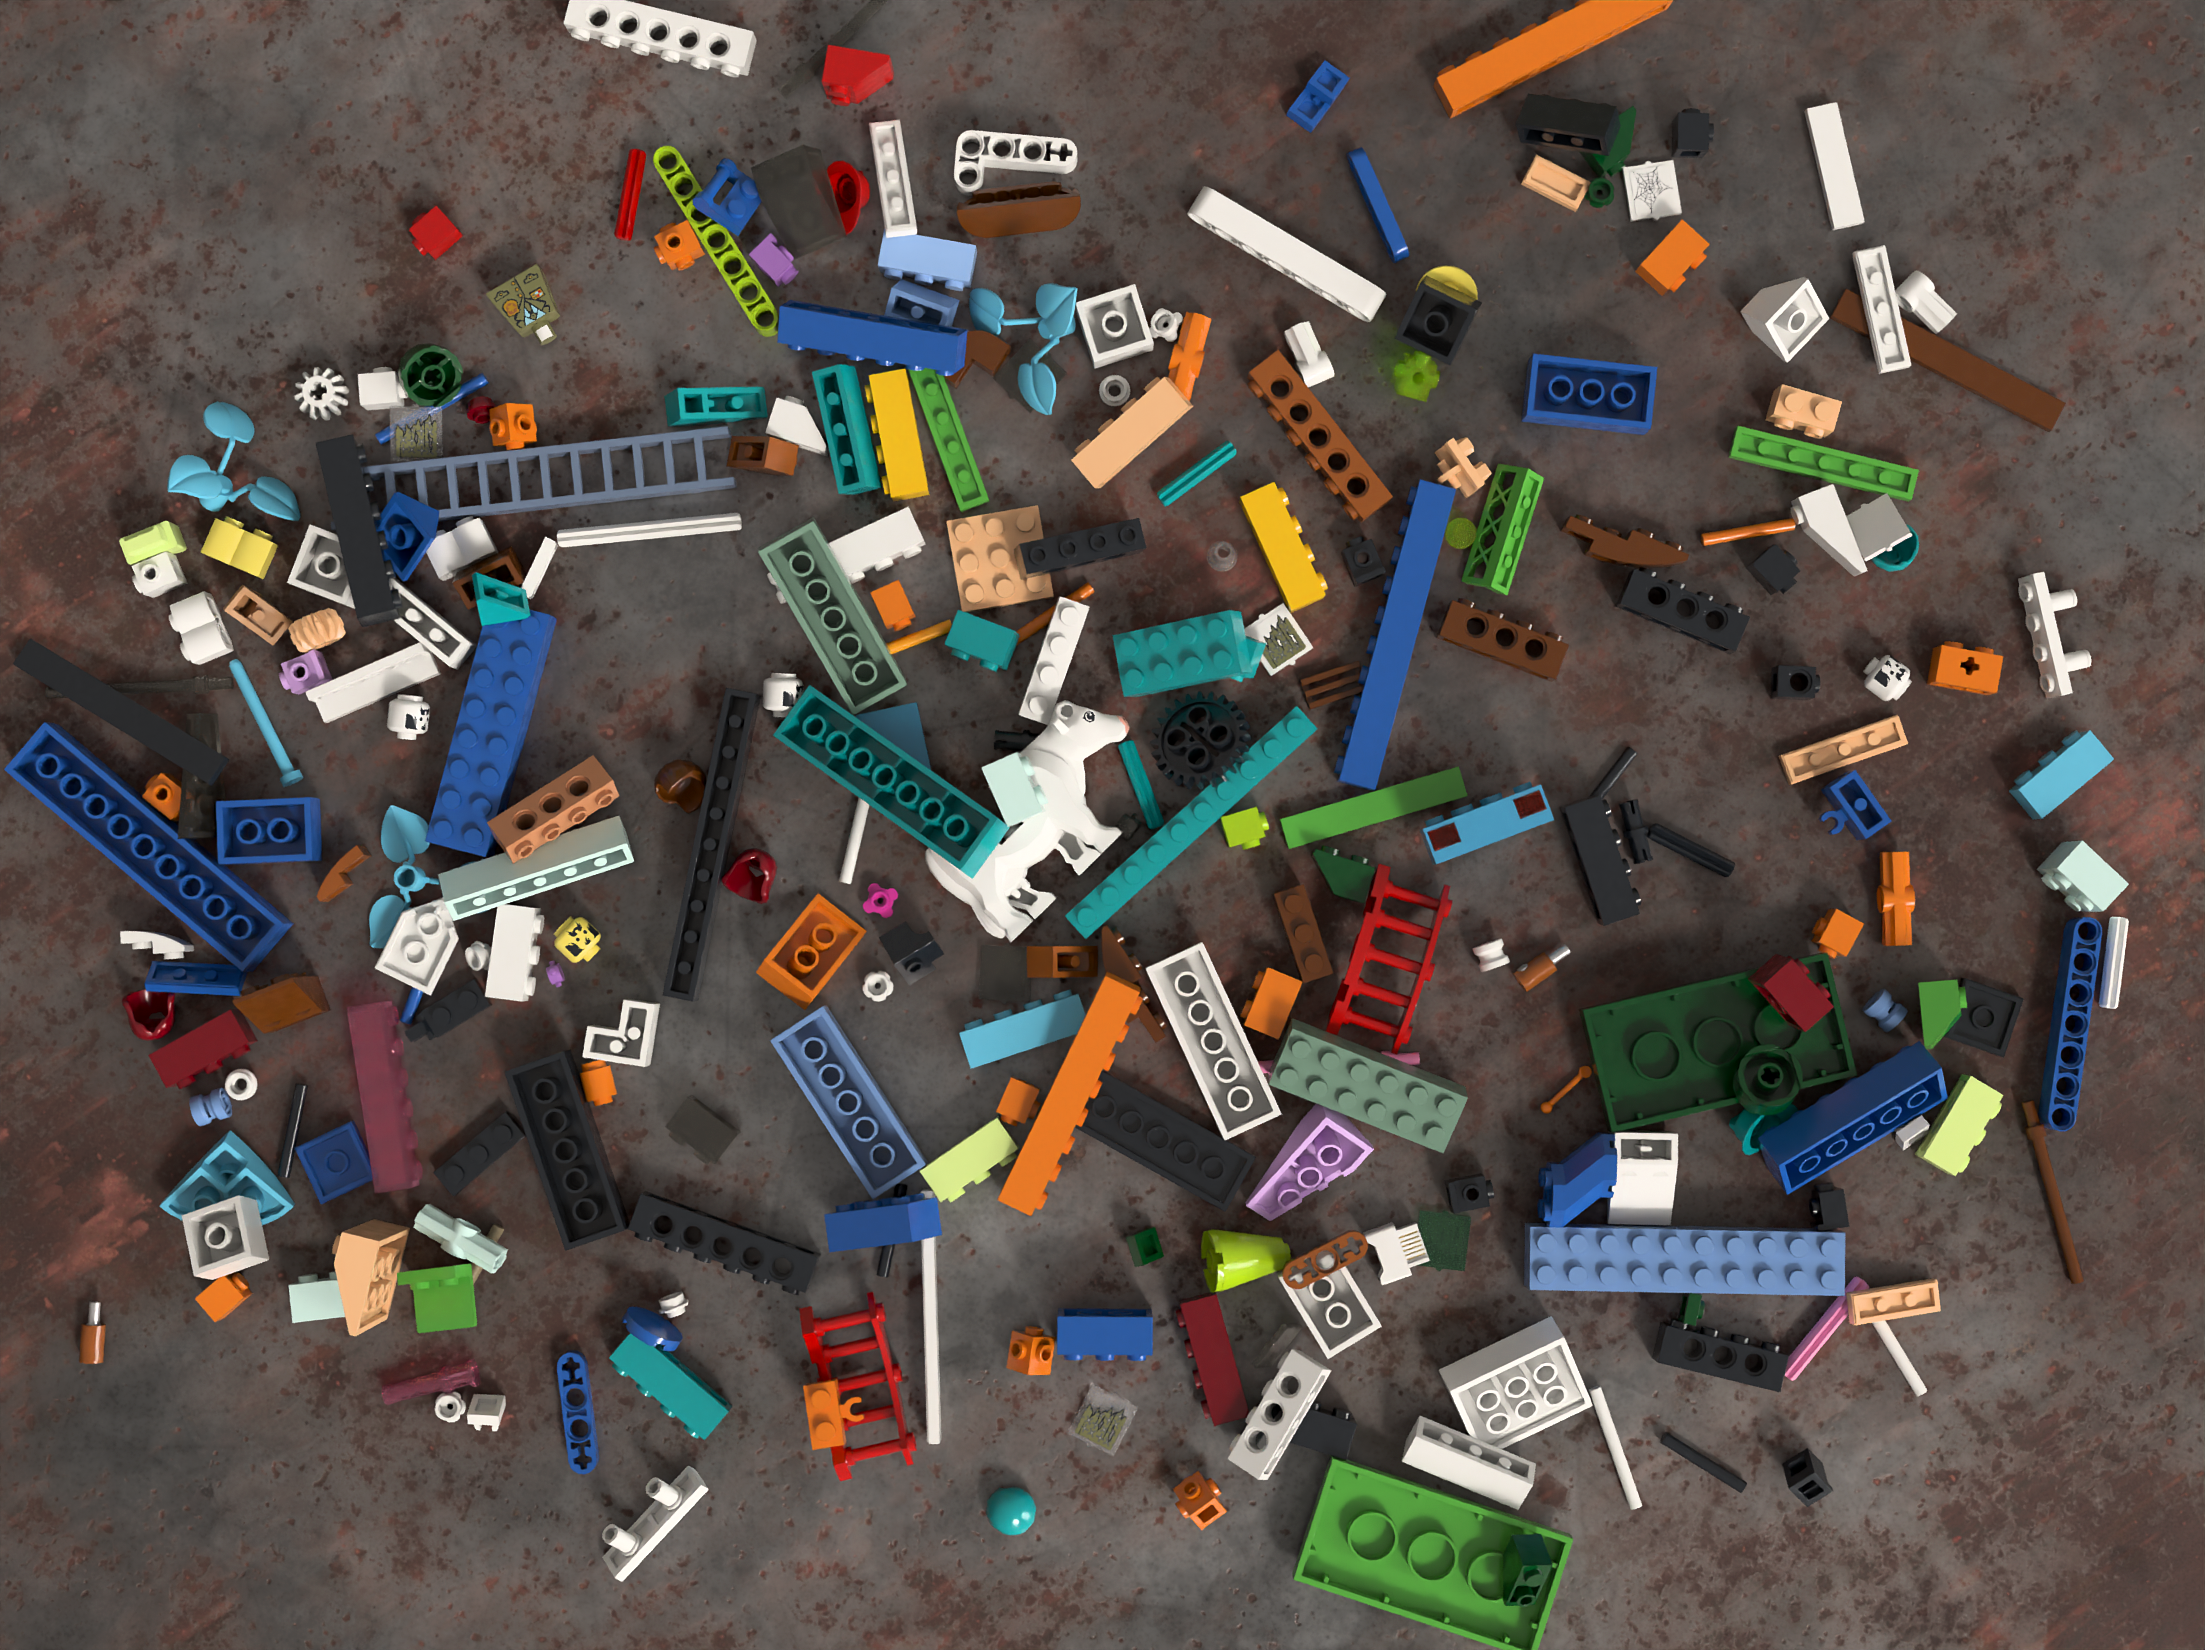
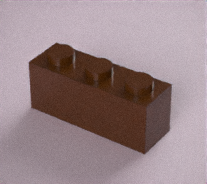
(1302, 933)

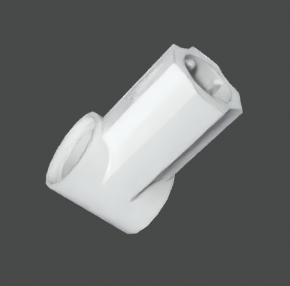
(1918, 296)
(1311, 363)

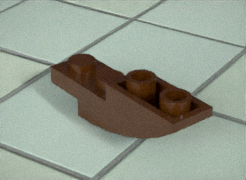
(1634, 551)
(1127, 968)

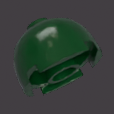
(430, 375)

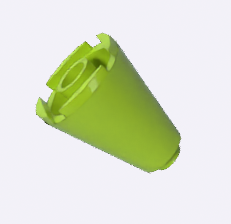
(1240, 1257)

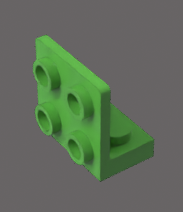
(442, 1297)

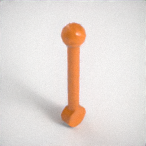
(1583, 1072)

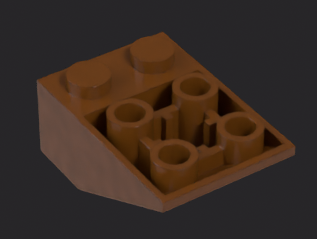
(284, 1002)

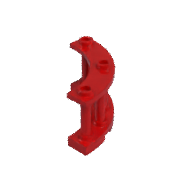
(1363, 951)
(822, 1354)

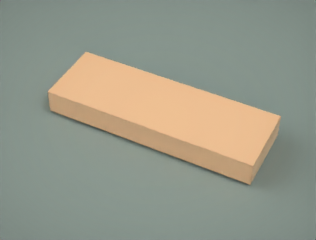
(1893, 1301)

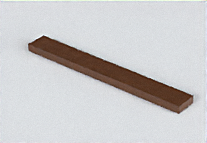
(1961, 367)

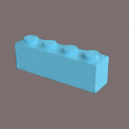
(1023, 1030)

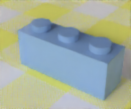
(928, 260)

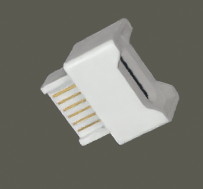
(1397, 1250)

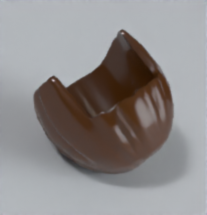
(681, 784)

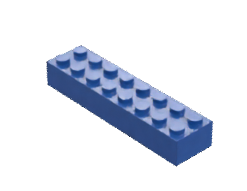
(490, 733)

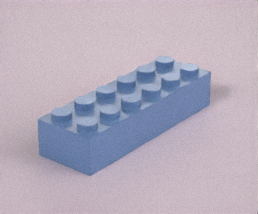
(849, 1101)

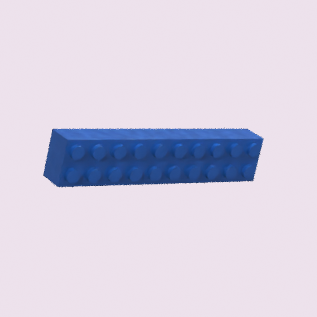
(148, 846)

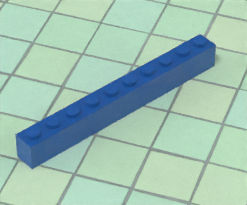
(1395, 636)

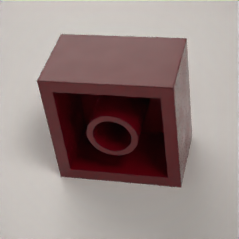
(1791, 992)

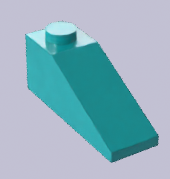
(714, 405)

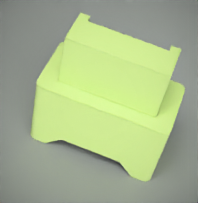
(152, 541)

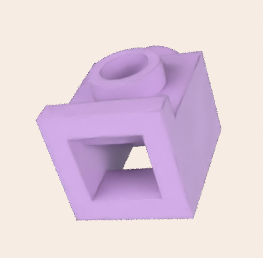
(315, 672)

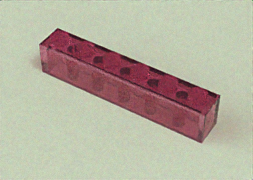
(384, 1096)

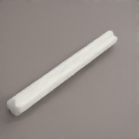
(649, 530)

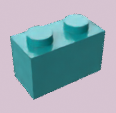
(982, 641)

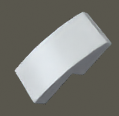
(162, 943)

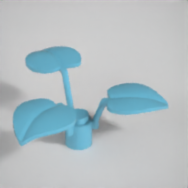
(1056, 308)
(193, 475)
(401, 838)

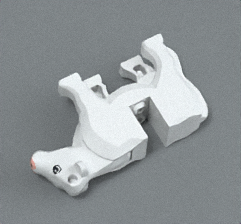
(1064, 826)

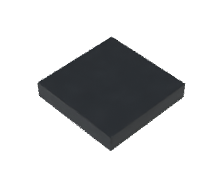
(1987, 1019)

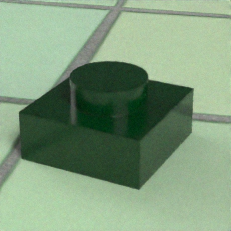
(1144, 1246)
(1691, 1308)

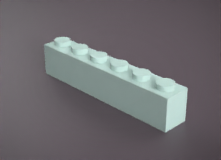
(554, 864)

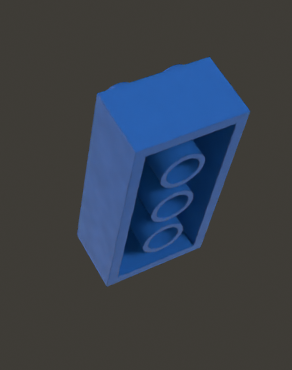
(1589, 394)

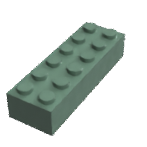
(832, 615)
(1367, 1085)

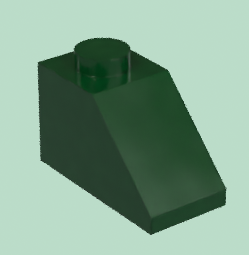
(1621, 148)

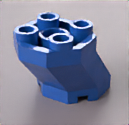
(1577, 1180)

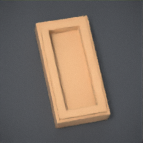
(1556, 183)

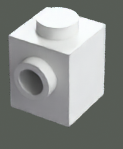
(380, 389)
(158, 575)

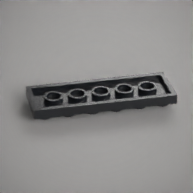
(1166, 1142)

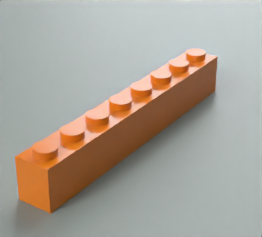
(1538, 50)
(1069, 1094)

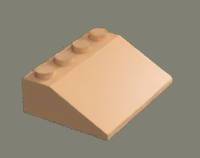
(368, 1270)

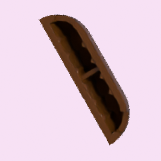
(1019, 209)

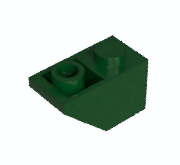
(1344, 876)
(1524, 1569)

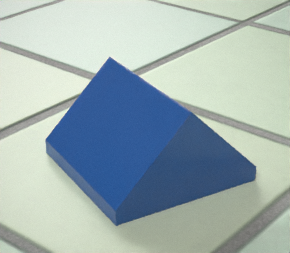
(409, 532)

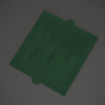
(1444, 1239)

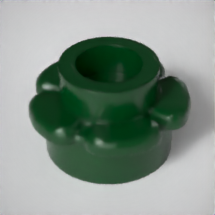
(1607, 192)

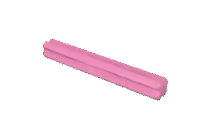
(1821, 1331)

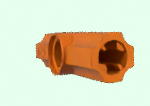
(1189, 352)
(1895, 898)

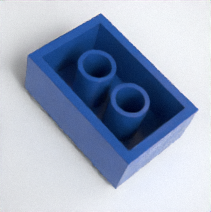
(268, 831)
(882, 1222)
(1104, 1333)

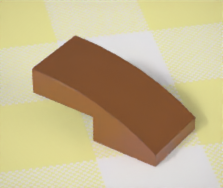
(337, 878)

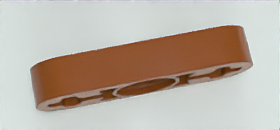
(1326, 1246)

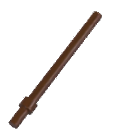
(2036, 1132)

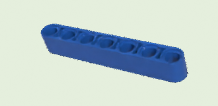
(2081, 1012)

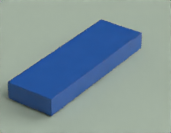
(195, 978)

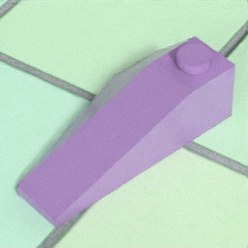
(1315, 1154)

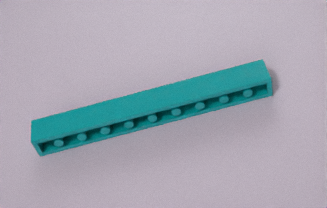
(1190, 823)

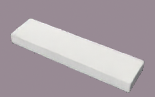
(1834, 166)
(893, 178)
(1881, 309)

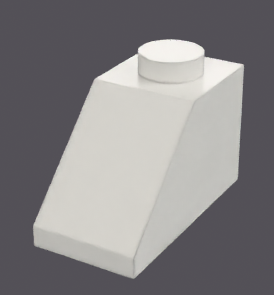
(794, 424)

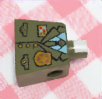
(528, 304)

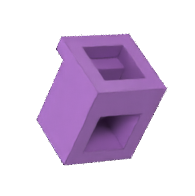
(774, 261)

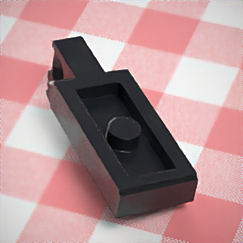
(450, 1012)

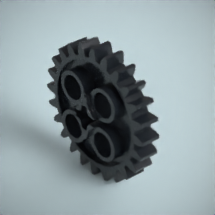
(1180, 760)

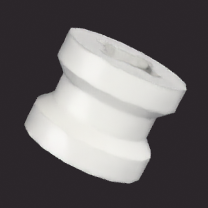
(1491, 955)

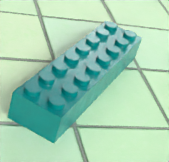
(891, 781)

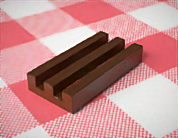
(1309, 693)

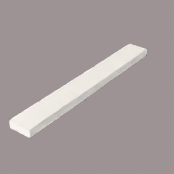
(931, 1337)

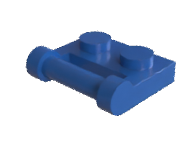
(738, 204)

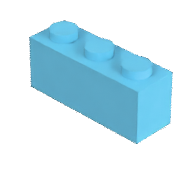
(2060, 774)

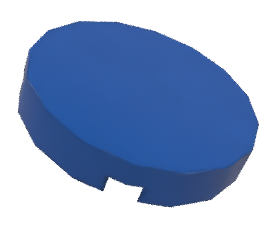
(652, 1328)

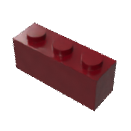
(203, 1049)

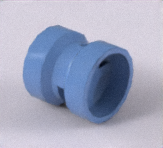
(1885, 1010)
(211, 1106)

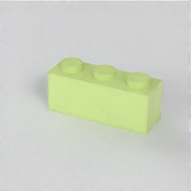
(1960, 1125)
(970, 1160)

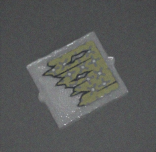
(416, 433)
(1102, 1419)

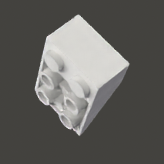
(1644, 1177)

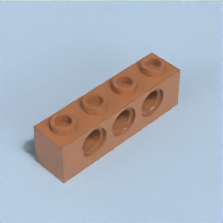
(559, 795)

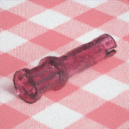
(444, 1380)

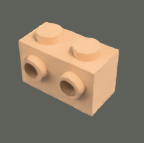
(1803, 411)

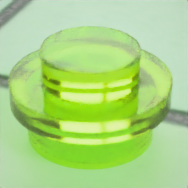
(1460, 533)

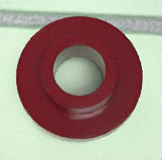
(479, 408)

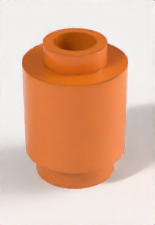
(598, 1082)

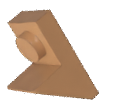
(257, 614)

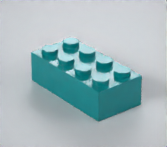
(1182, 653)

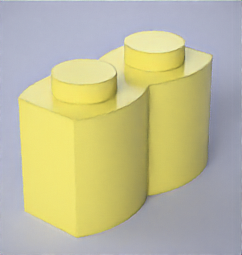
(240, 548)

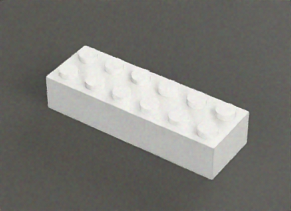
(1213, 1041)

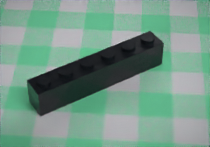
(358, 531)

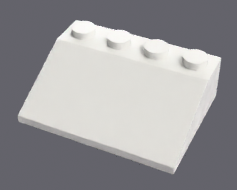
(1517, 1385)

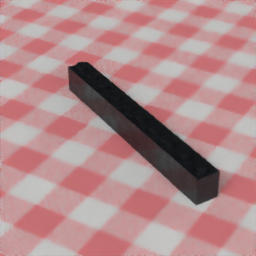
(711, 845)

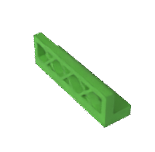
(1509, 528)

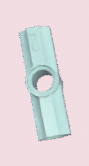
(460, 1238)

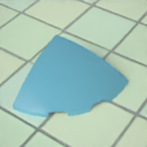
(226, 1172)

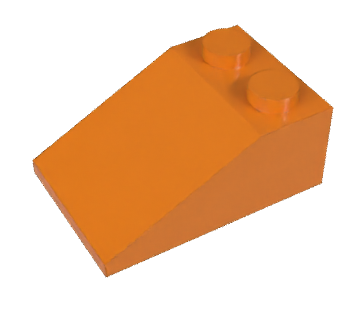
(811, 951)

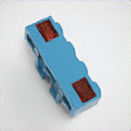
(1487, 824)

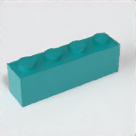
(846, 429)
(672, 1384)

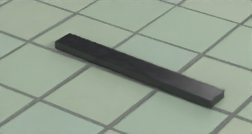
(121, 712)

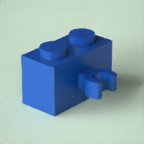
(1853, 806)

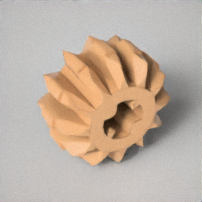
(316, 630)

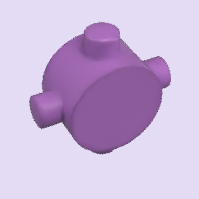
(555, 973)

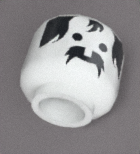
(1887, 678)
(781, 693)
(408, 716)

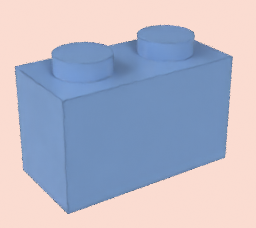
(920, 304)

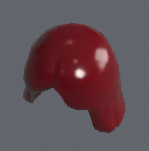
(744, 883)
(141, 1005)

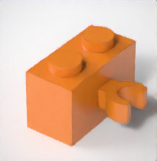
(827, 1413)

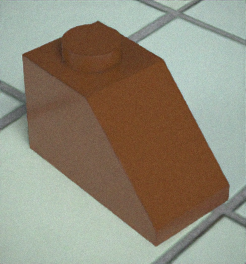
(763, 455)
(1062, 961)

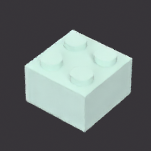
(1014, 788)
(2081, 877)

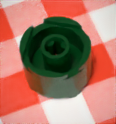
(1775, 1065)

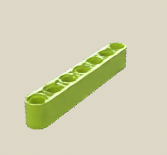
(723, 255)

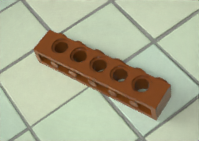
(1278, 370)

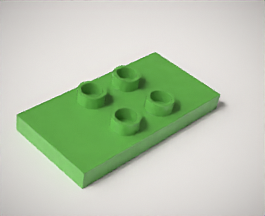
(1423, 1555)

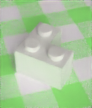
(631, 1042)

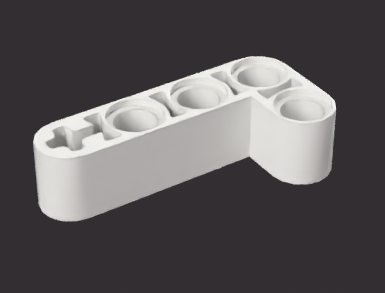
(1014, 160)

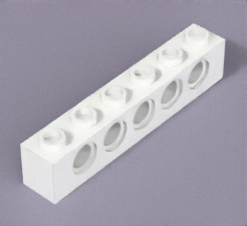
(649, 19)

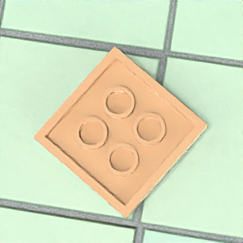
(987, 562)

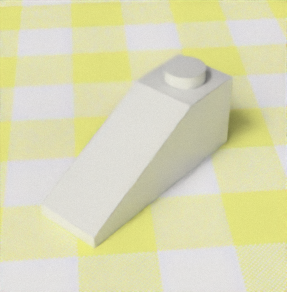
(1826, 523)

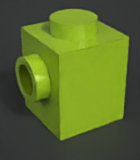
(1244, 828)

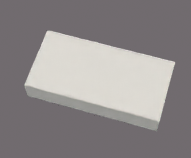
(539, 567)

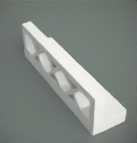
(374, 682)

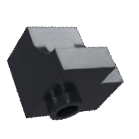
(911, 952)

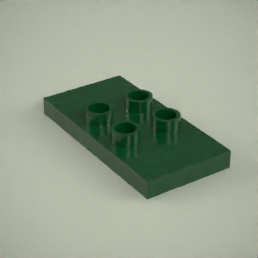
(1682, 1044)

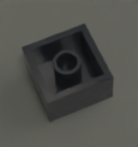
(1438, 320)

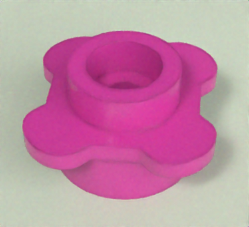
(872, 904)

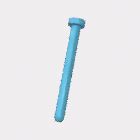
(290, 775)

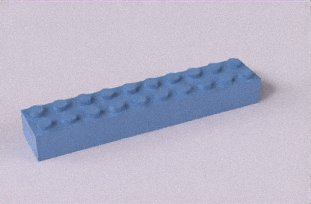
(1684, 1259)

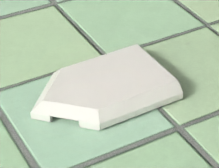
(420, 946)

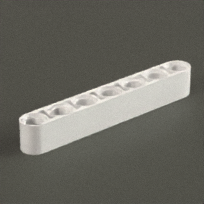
(1286, 254)

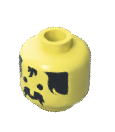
(577, 939)

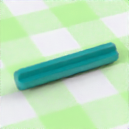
(1196, 473)
(1141, 784)

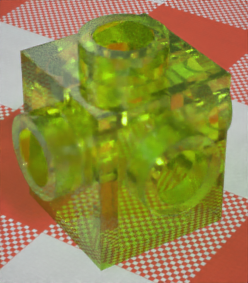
(1420, 385)

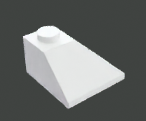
(1785, 316)

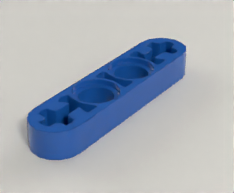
(1377, 205)
(573, 1412)

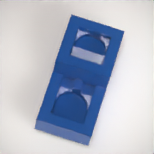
(1317, 96)

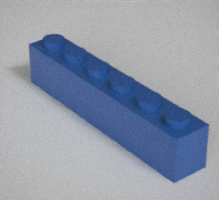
(872, 337)

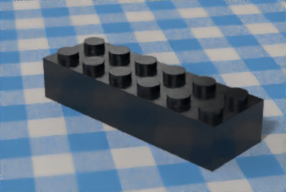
(567, 1149)

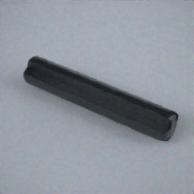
(1691, 850)

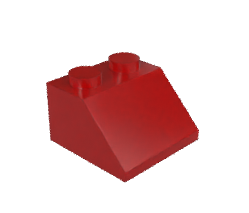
(854, 74)

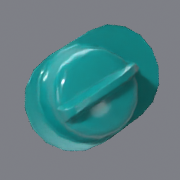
(1750, 1127)

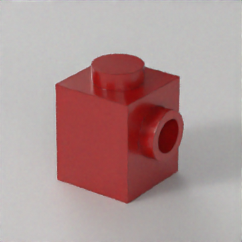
(434, 233)

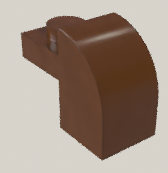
(983, 351)

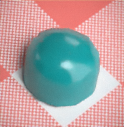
(1900, 555)
(1011, 1510)

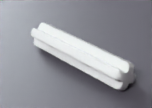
(2113, 962)

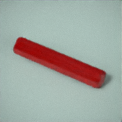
(630, 194)

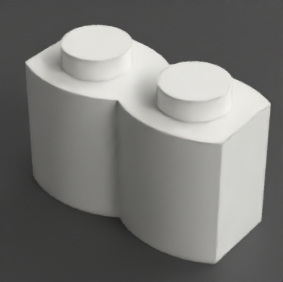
(460, 547)
(200, 628)

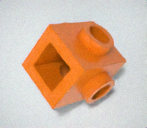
(687, 242)
(512, 425)
(1031, 1351)
(1199, 1499)

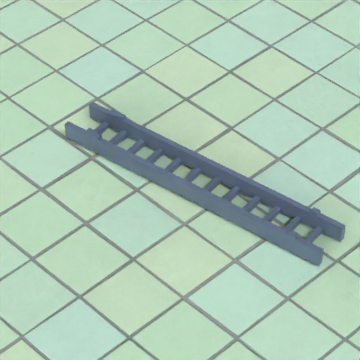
(544, 453)

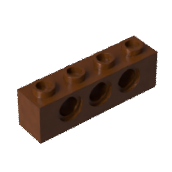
(1454, 631)

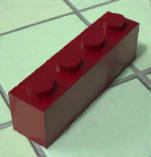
(1213, 1357)

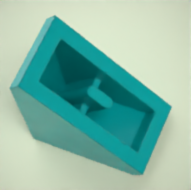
(499, 600)

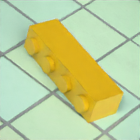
(898, 435)
(1282, 546)

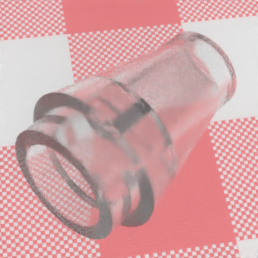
(1219, 563)

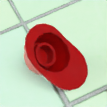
(850, 191)

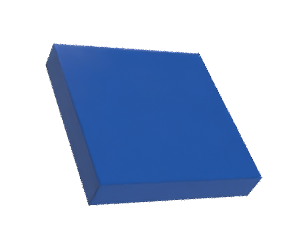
(336, 1162)

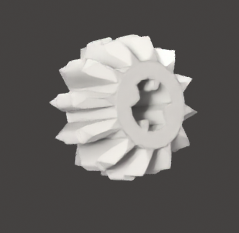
(313, 387)

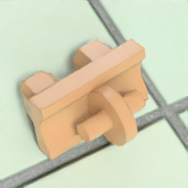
(1458, 468)

